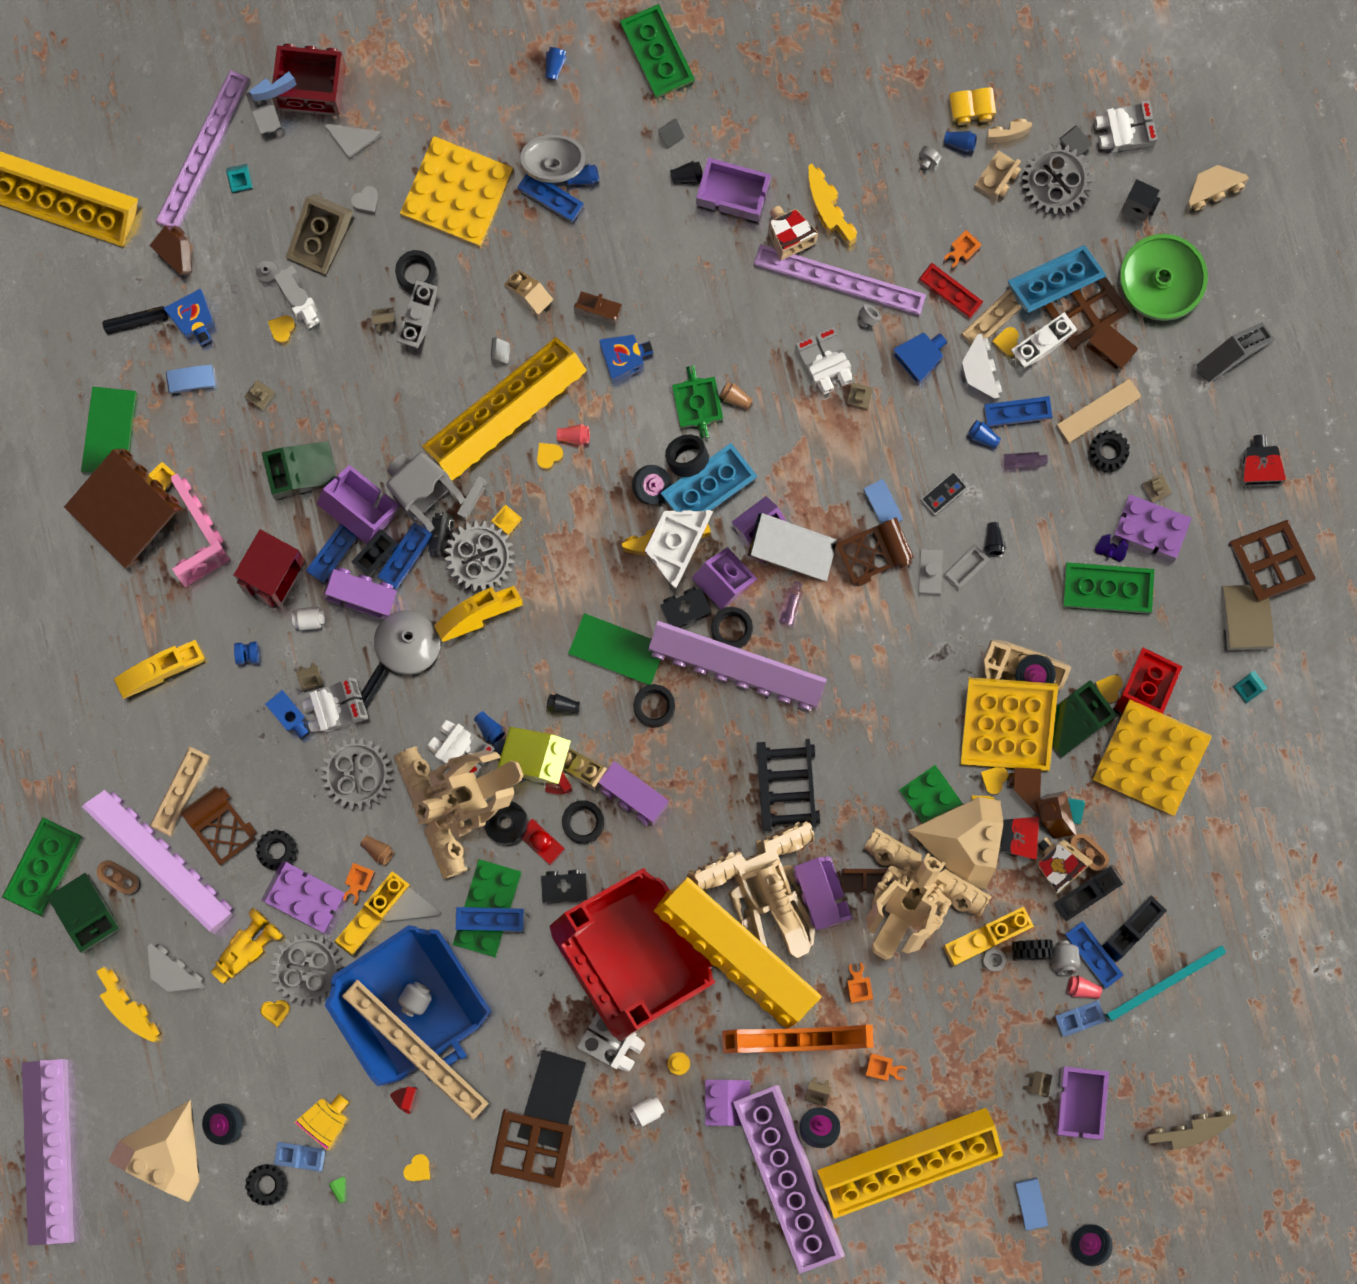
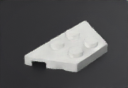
(676, 541)

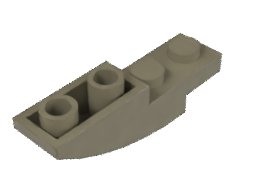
(1199, 1130)

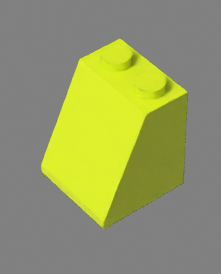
(538, 754)

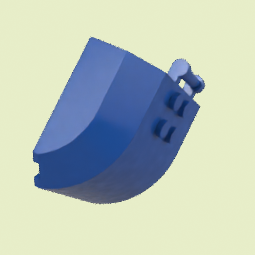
(385, 971)

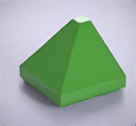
(339, 1189)

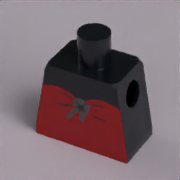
(1262, 464)
(1020, 838)

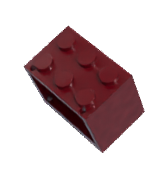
(317, 76)
(269, 569)

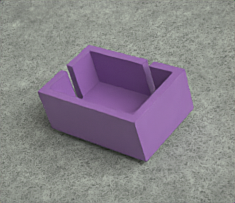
(733, 189)
(352, 503)
(1151, 527)
(359, 593)
(632, 794)
(820, 891)
(302, 896)
(1082, 1103)

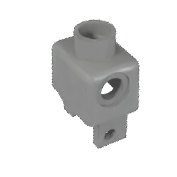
(419, 485)

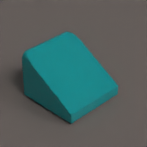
(239, 177)
(1250, 686)
(1077, 809)

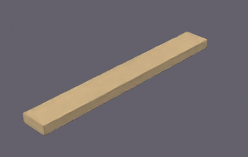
(415, 1049)

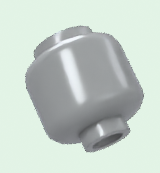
(1066, 958)
(414, 999)

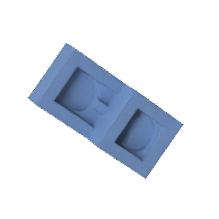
(266, 90)
(190, 378)
(882, 502)
(1081, 1018)
(299, 1156)
(1031, 1204)

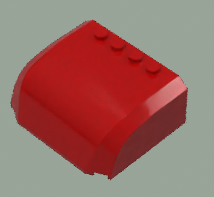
(628, 956)

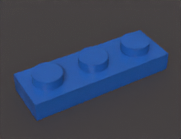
(551, 197)
(1018, 411)
(332, 553)
(405, 555)
(489, 919)
(1094, 955)

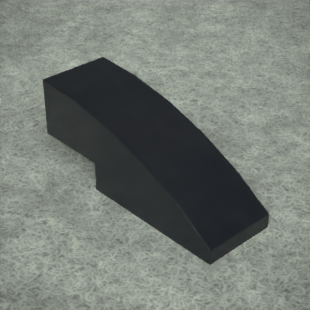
(1089, 892)
(1134, 928)

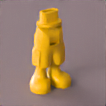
(242, 948)

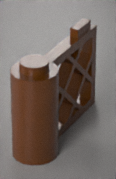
(892, 543)
(206, 810)

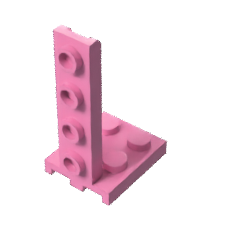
(207, 558)

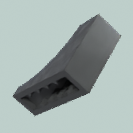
(1234, 351)

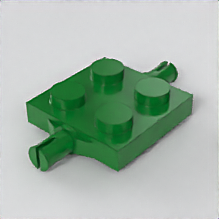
(697, 402)

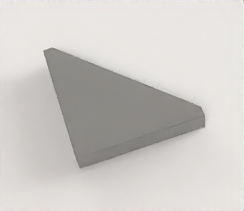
(352, 139)
(411, 907)

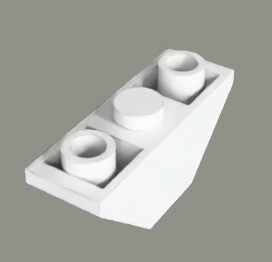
(1044, 340)
(980, 368)

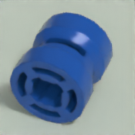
(251, 650)

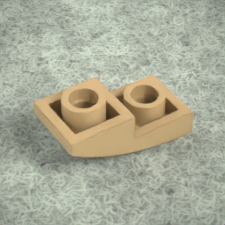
(1016, 129)

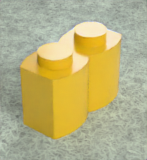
(972, 105)

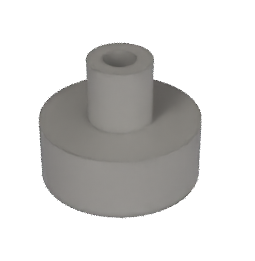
(929, 157)
(264, 276)
(869, 315)
(1000, 959)

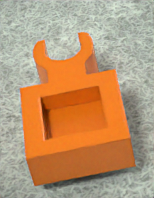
(963, 247)
(358, 879)
(859, 987)
(880, 1068)

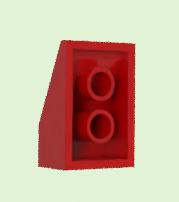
(1149, 682)

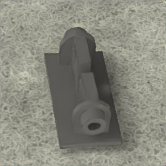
(443, 526)

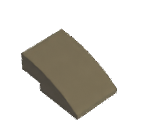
(1246, 620)

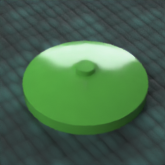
(1163, 277)

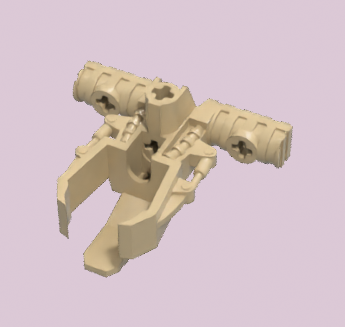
(455, 799)
(765, 886)
(914, 895)

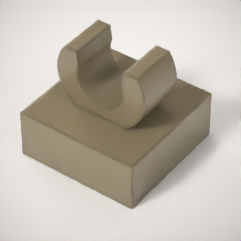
(382, 316)
(259, 395)
(859, 396)
(1156, 488)
(309, 677)
(1041, 1083)
(818, 1093)

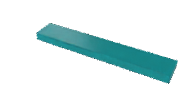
(1165, 983)

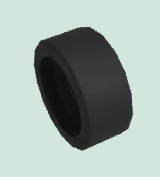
(415, 255)
(692, 467)
(732, 611)
(654, 688)
(583, 804)

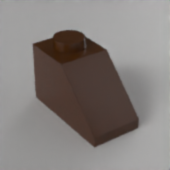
(173, 248)
(1026, 787)
(1056, 814)

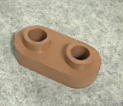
(1091, 850)
(118, 878)

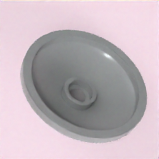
(552, 158)
(402, 654)

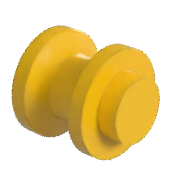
(678, 1063)

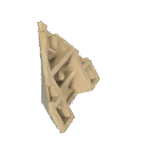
(1003, 657)
(966, 839)
(162, 1153)

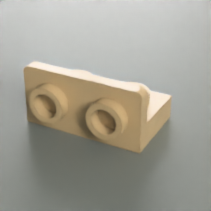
(997, 175)

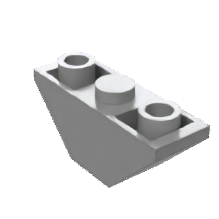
(418, 314)
(171, 973)

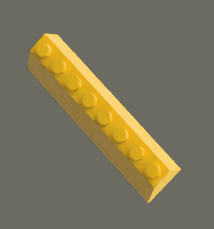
(66, 200)
(504, 408)
(737, 953)
(910, 1163)

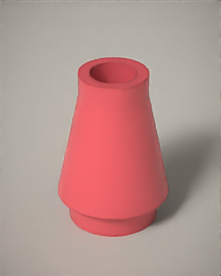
(575, 434)
(1083, 988)

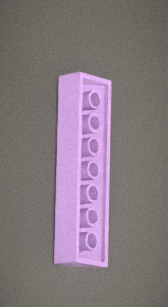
(736, 665)
(158, 861)
(47, 1152)
(789, 1179)

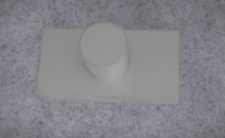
(930, 572)

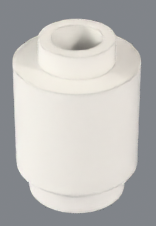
(308, 618)
(646, 1111)

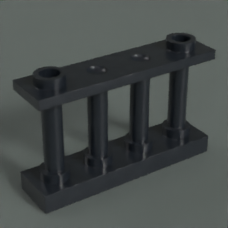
(768, 798)

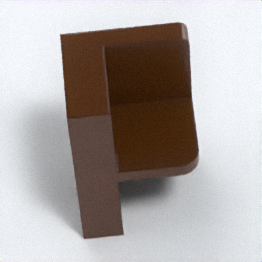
(597, 308)
(1111, 347)
(861, 880)

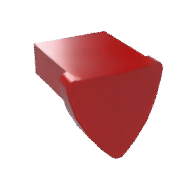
(561, 788)
(404, 1098)

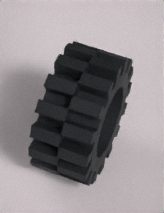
(1115, 439)
(275, 836)
(1032, 950)
(252, 1184)

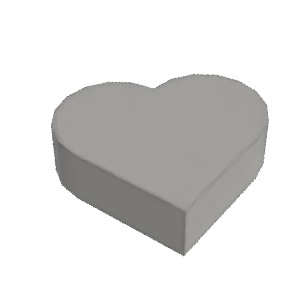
(365, 200)

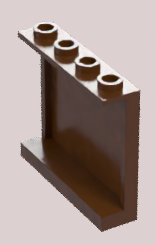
(122, 506)

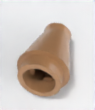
(734, 395)
(377, 850)

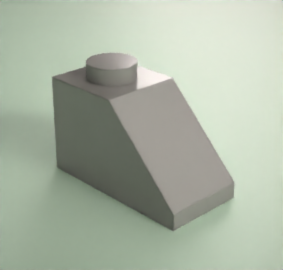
(264, 114)

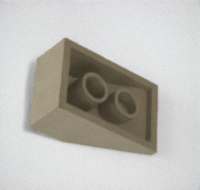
(318, 233)

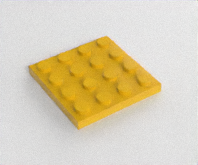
(456, 191)
(1009, 723)
(1152, 757)

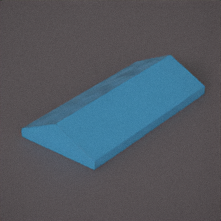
(1056, 279)
(721, 478)

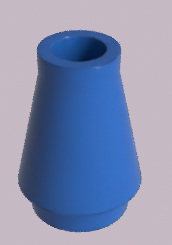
(554, 62)
(962, 140)
(587, 176)
(983, 434)
(489, 728)

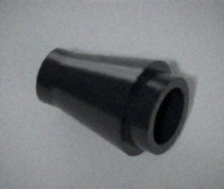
(687, 173)
(994, 540)
(561, 705)

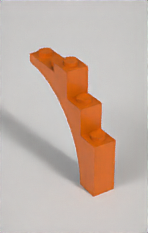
(797, 1039)

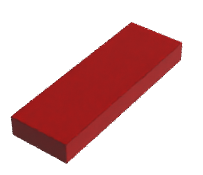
(950, 291)

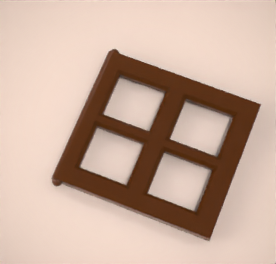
(1084, 306)
(1272, 560)
(536, 1124)

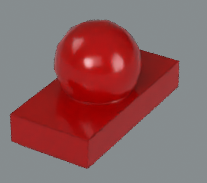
(542, 842)

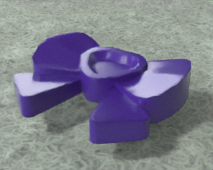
(1105, 547)

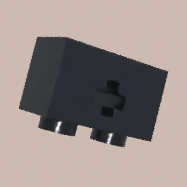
(1141, 200)
(375, 553)
(698, 608)
(553, 895)

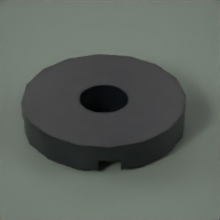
(514, 832)

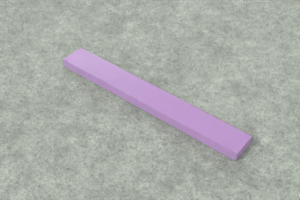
(203, 149)
(841, 280)

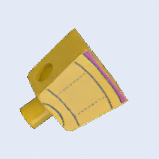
(324, 1121)

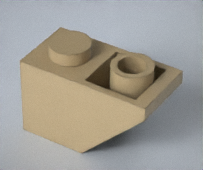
(528, 291)

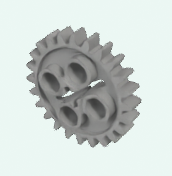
(1042, 192)
(485, 574)
(336, 776)
(310, 949)

